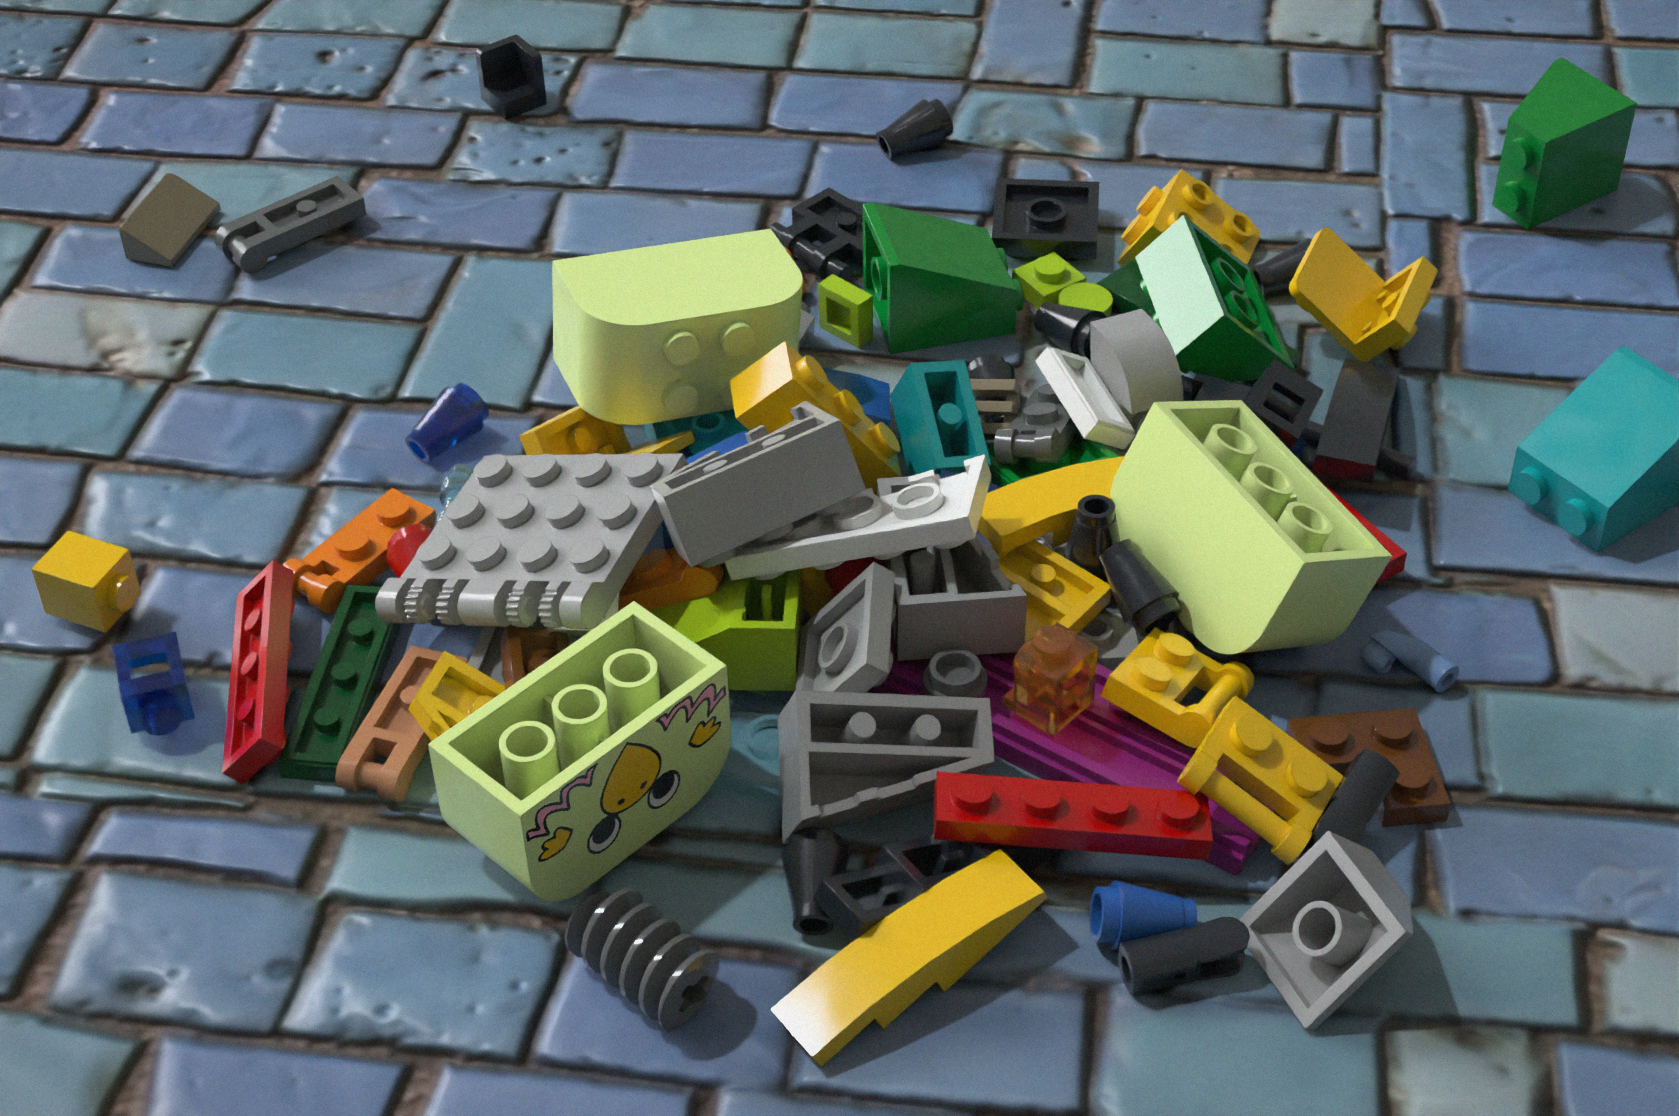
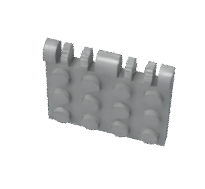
(533, 542)

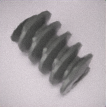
(643, 955)

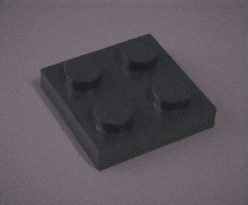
(1046, 218)

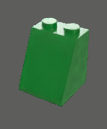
(1562, 146)
(935, 280)

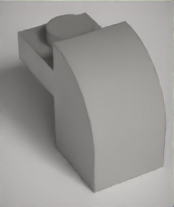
(1135, 364)

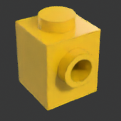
(86, 581)

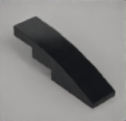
(1356, 421)
(902, 873)

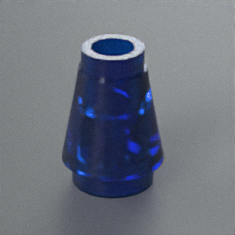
(447, 422)

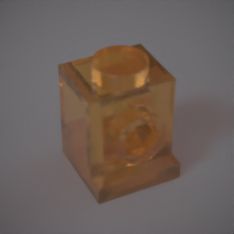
(1046, 669)

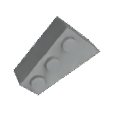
(759, 487)
(952, 598)
(873, 752)

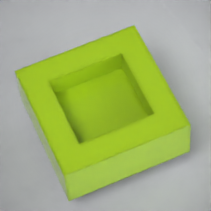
(1046, 278)
(845, 311)

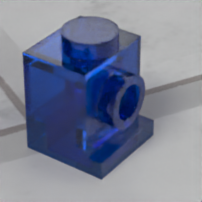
(159, 699)

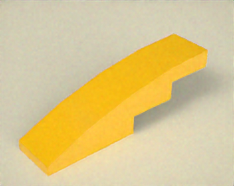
(1043, 504)
(907, 952)

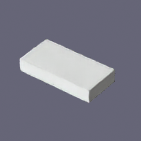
(1085, 398)

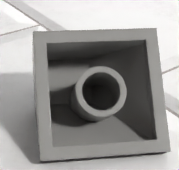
(1328, 926)

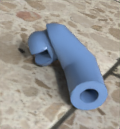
(1412, 653)

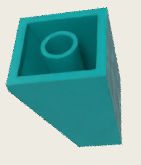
(1605, 453)

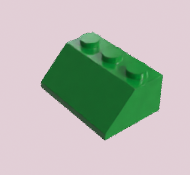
(1209, 306)

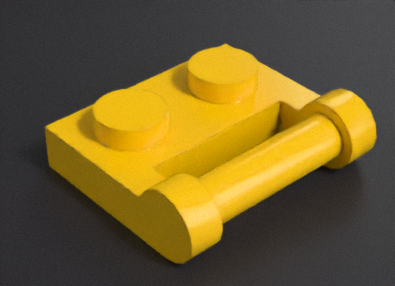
(1162, 673)
(1269, 768)

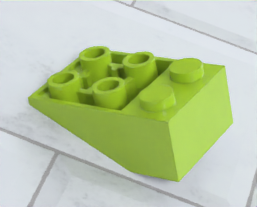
(747, 627)

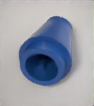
(1134, 912)

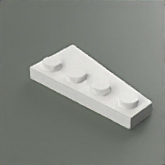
(919, 516)

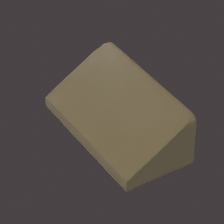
(166, 221)

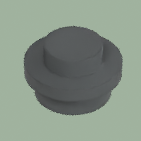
(955, 674)

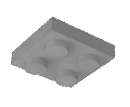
(850, 637)

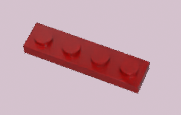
(259, 673)
(1072, 816)

